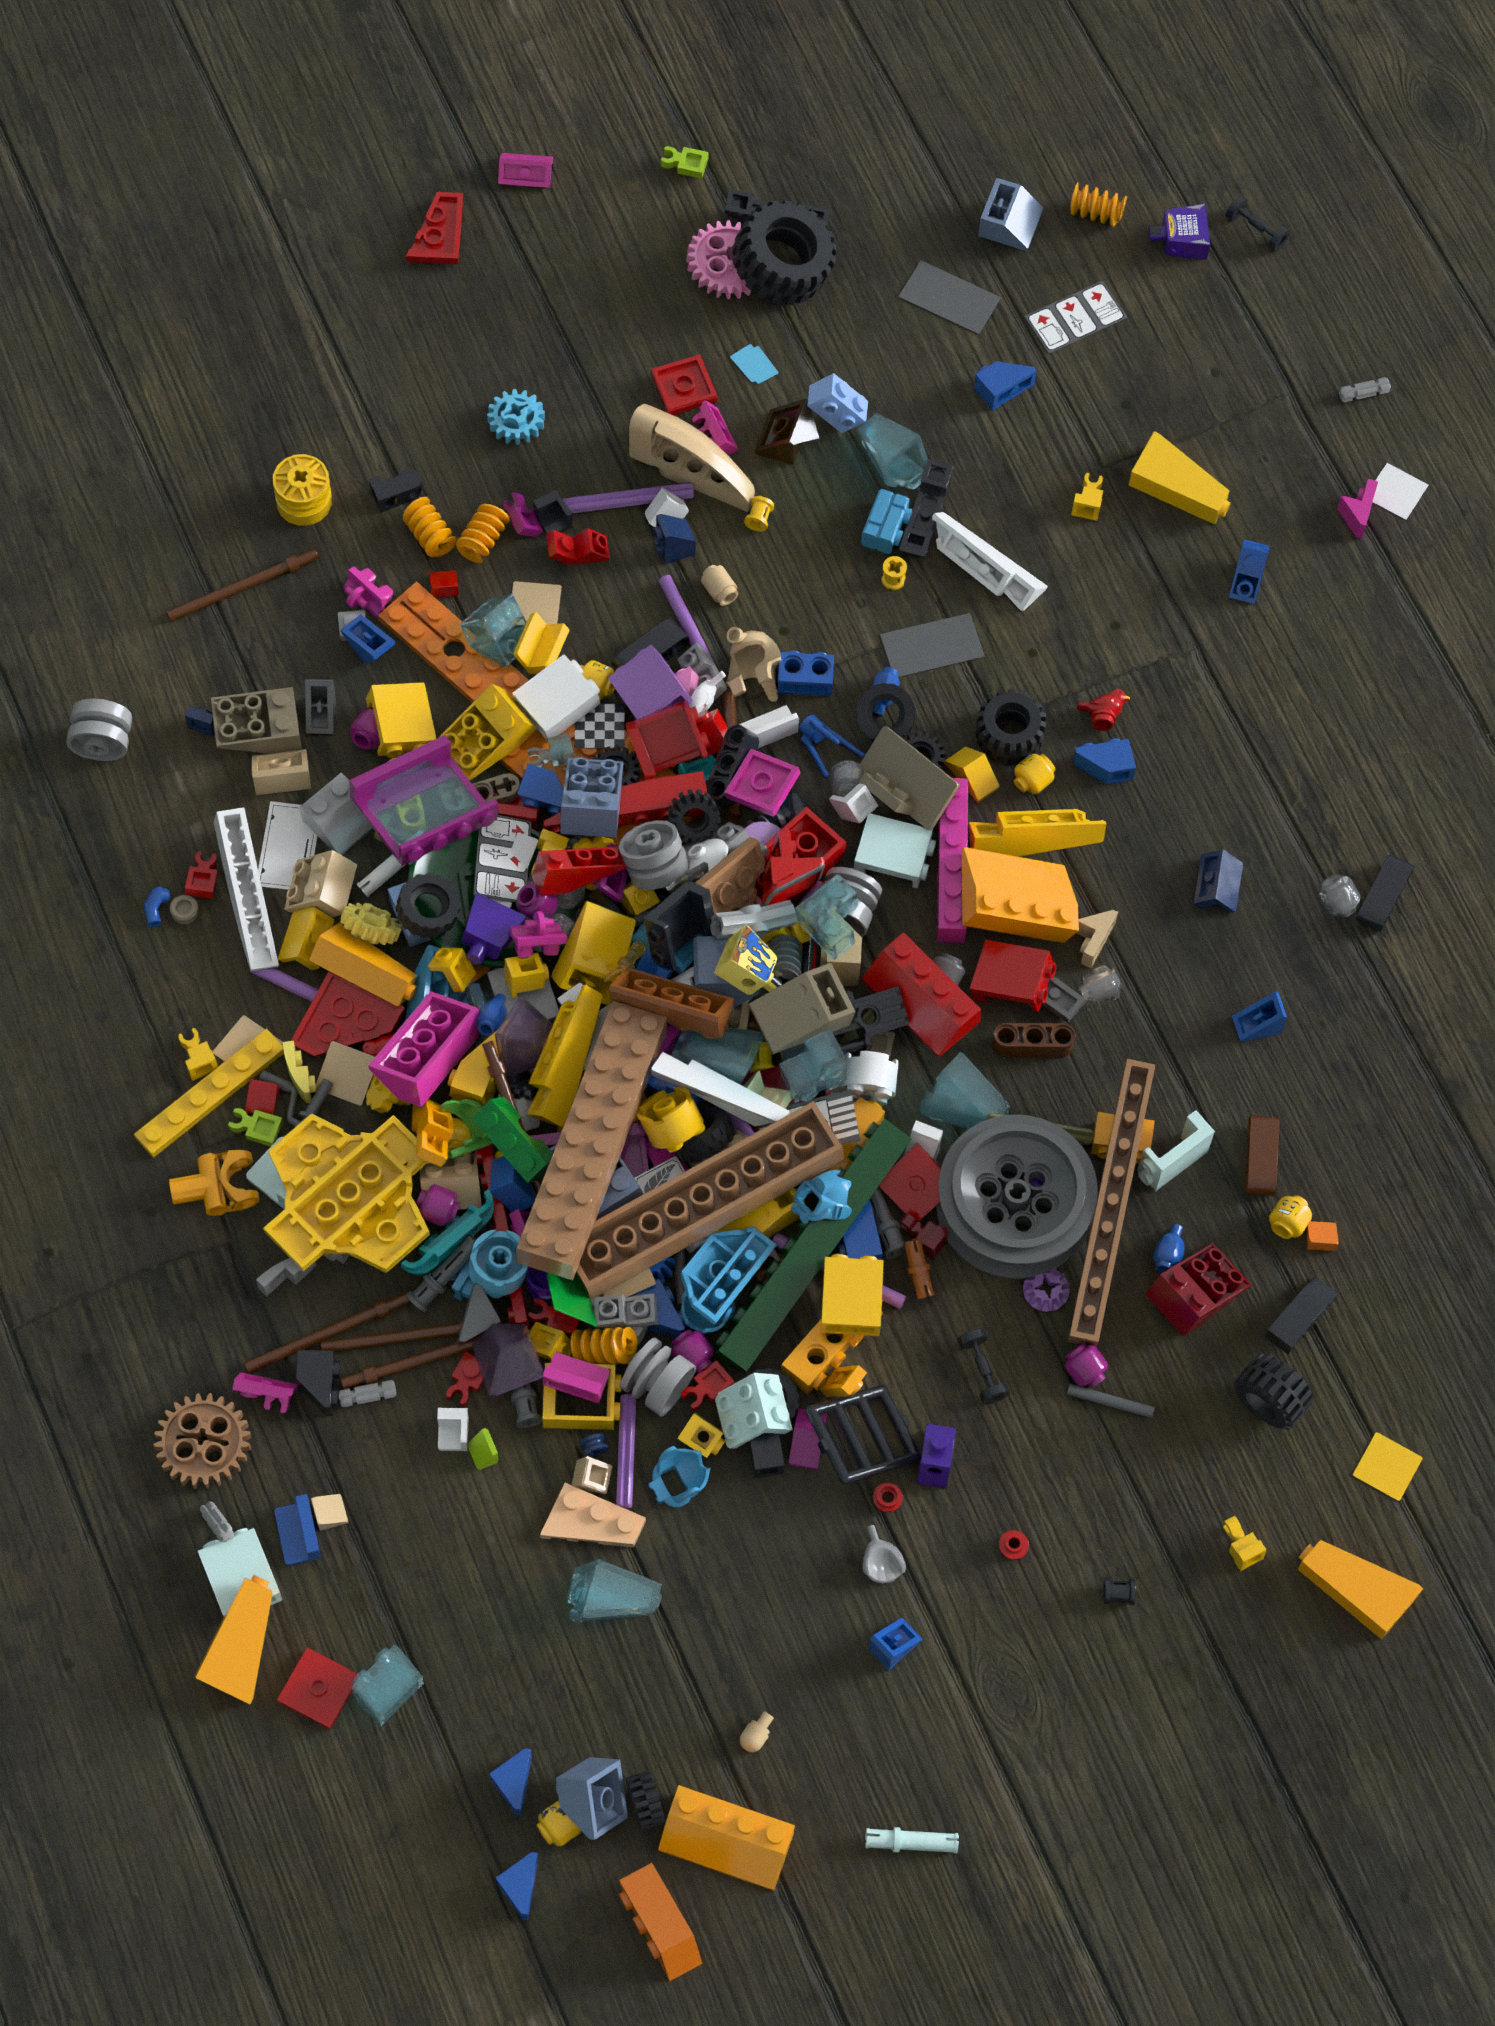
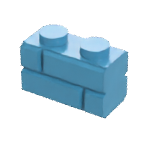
(885, 521)

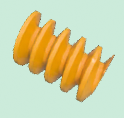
(1097, 205)
(429, 527)
(481, 532)
(604, 1345)

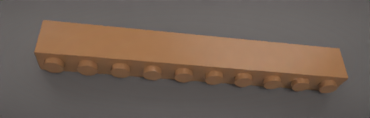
(1111, 1203)

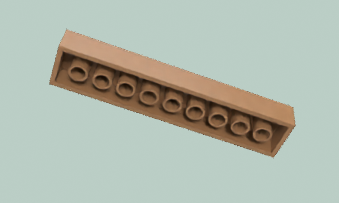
(591, 1140)
(707, 1198)

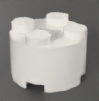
(871, 1077)

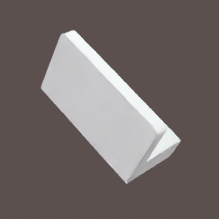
(773, 725)

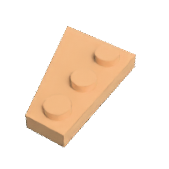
(590, 1518)

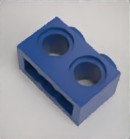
(805, 680)

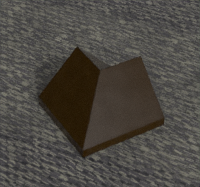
(786, 430)

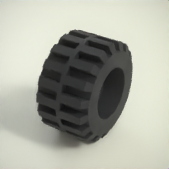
(1016, 708)
(1273, 1391)

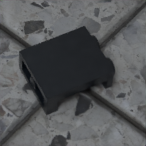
(678, 921)

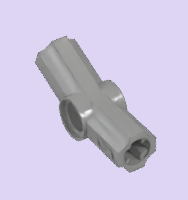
(758, 918)

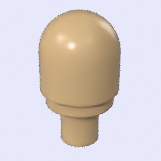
(756, 1733)

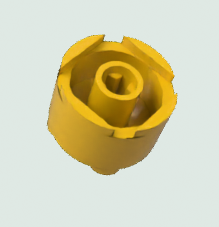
(671, 1119)

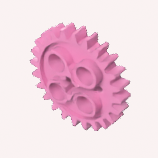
(704, 258)

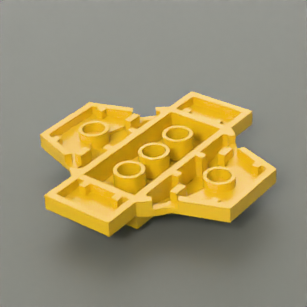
(347, 1193)

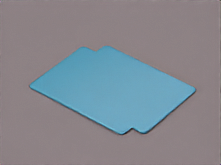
(754, 364)

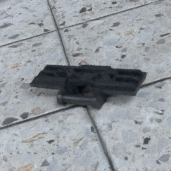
(888, 1015)

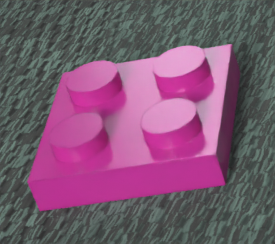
(762, 782)

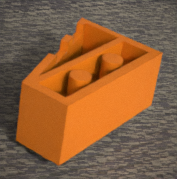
(660, 1921)

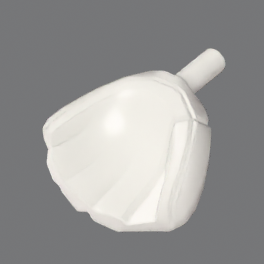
(705, 693)

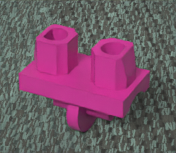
(364, 593)
(536, 933)

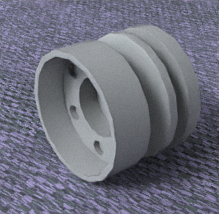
(867, 892)
(653, 1373)

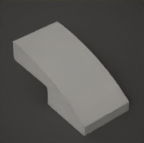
(277, 1274)

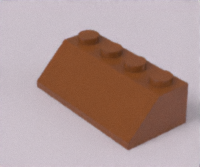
(681, 1003)

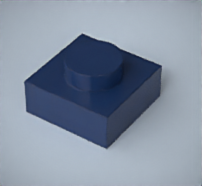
(200, 720)

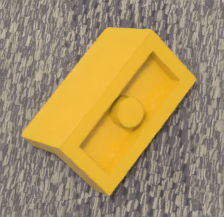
(539, 643)
(303, 934)

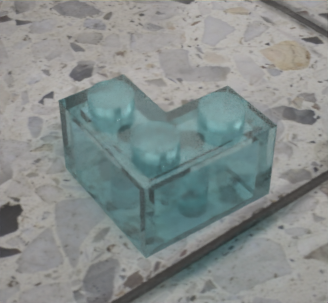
(824, 914)
(815, 1069)

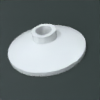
(708, 851)

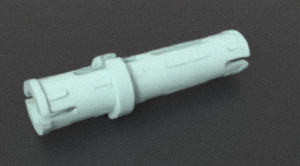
(911, 1840)

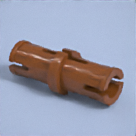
(918, 1268)

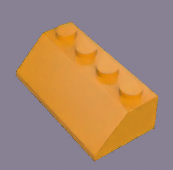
(726, 1838)

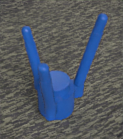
(816, 731)

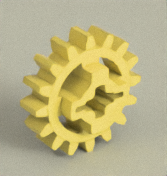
(370, 923)

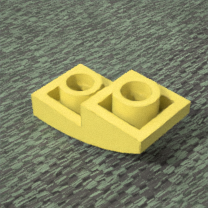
(298, 1073)

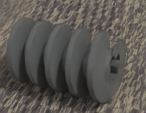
(788, 957)

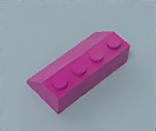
(426, 1048)

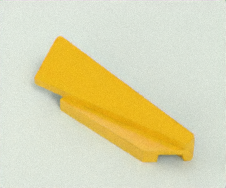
(1035, 832)
(564, 1058)

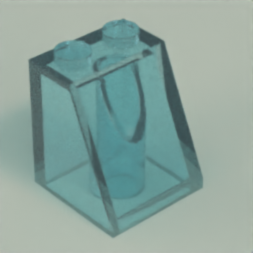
(728, 1056)

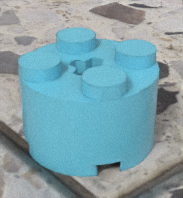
(483, 1264)

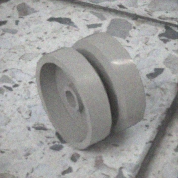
(99, 729)
(653, 855)

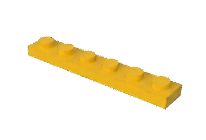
(209, 1093)

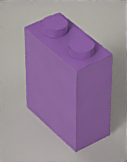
(648, 684)

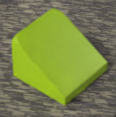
(483, 1450)

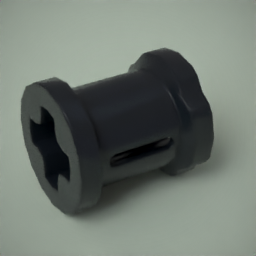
(1119, 1591)

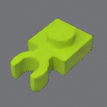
(688, 163)
(260, 1127)

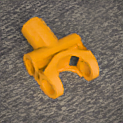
(213, 1183)

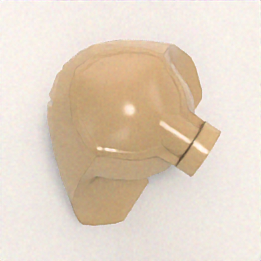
(752, 656)

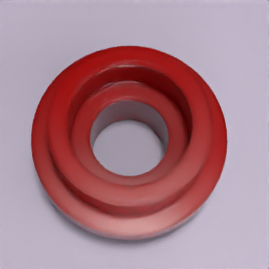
(891, 1489)
(1007, 1551)

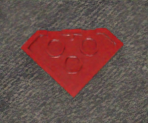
(344, 1015)

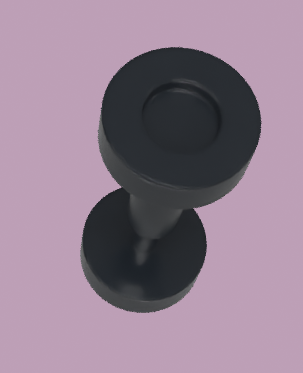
(1237, 208)
(972, 1340)

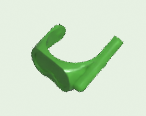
(465, 1110)

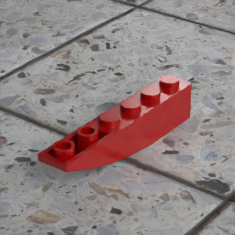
(648, 800)

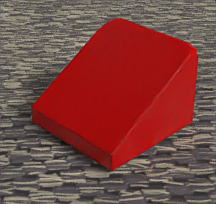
(444, 584)
(262, 1097)

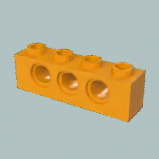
(809, 1375)

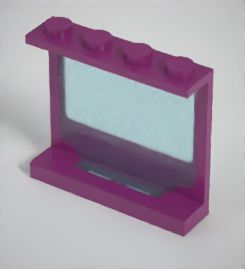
(421, 801)

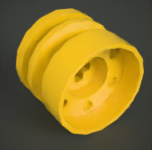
(302, 489)

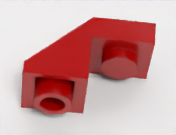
(583, 548)

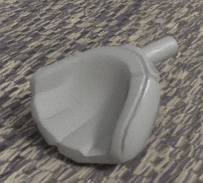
(882, 1560)

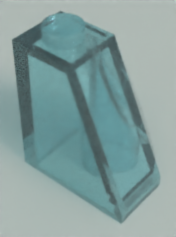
(894, 451)
(962, 1095)
(610, 1592)

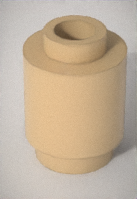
(719, 585)

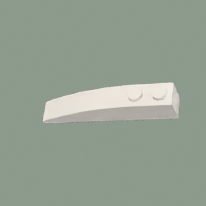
(245, 888)

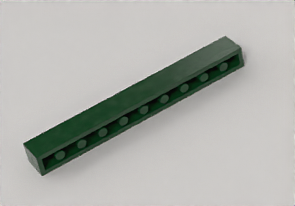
(807, 1251)

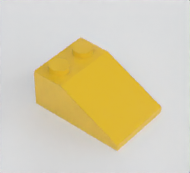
(472, 1077)

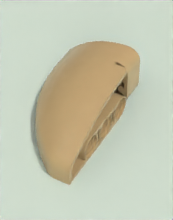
(664, 437)

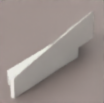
(986, 563)
(718, 1090)

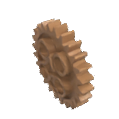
(208, 1415)

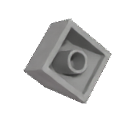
(335, 816)

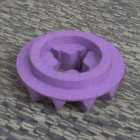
(1039, 1299)

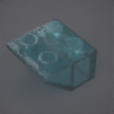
(495, 629)
(386, 1684)

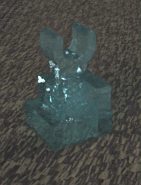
(559, 751)

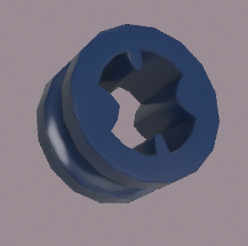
(594, 1445)

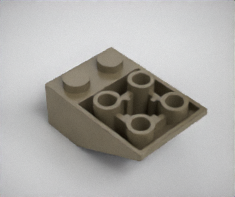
(257, 721)
(803, 1009)

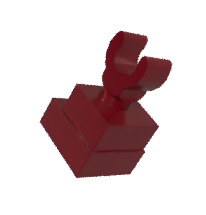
(932, 1236)

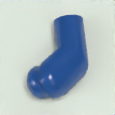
(155, 898)

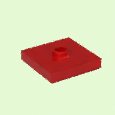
(684, 385)
(914, 1182)
(318, 1688)

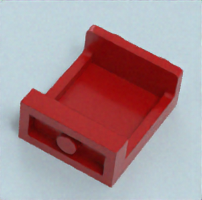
(667, 738)
(1013, 974)

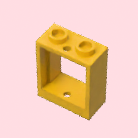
(551, 1420)

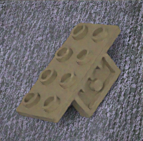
(906, 779)

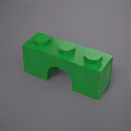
(500, 1124)

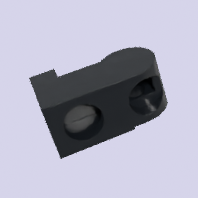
(396, 490)

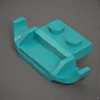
(439, 1247)

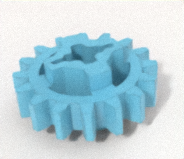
(516, 416)

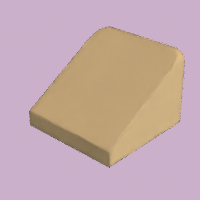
(592, 1475)
(329, 1511)

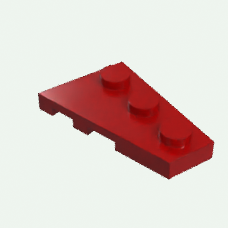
(441, 231)

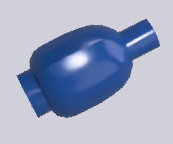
(888, 675)
(492, 1015)
(1169, 1249)

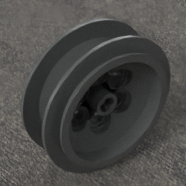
(1028, 1150)

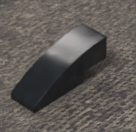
(1301, 1315)

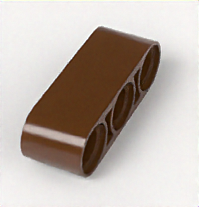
(1045, 1032)
(1262, 1155)

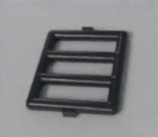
(866, 1468)

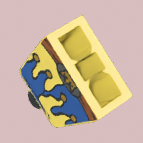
(748, 963)

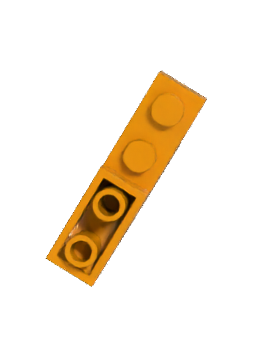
(433, 1132)

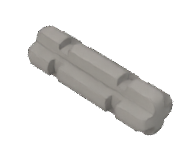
(1364, 389)
(367, 1393)
(217, 1521)

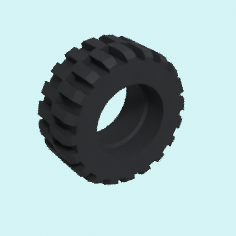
(801, 232)

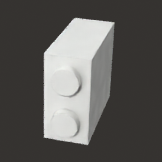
(557, 697)

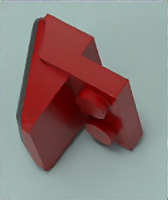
(788, 875)

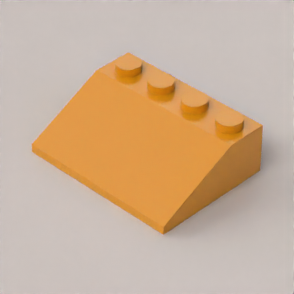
(1017, 896)

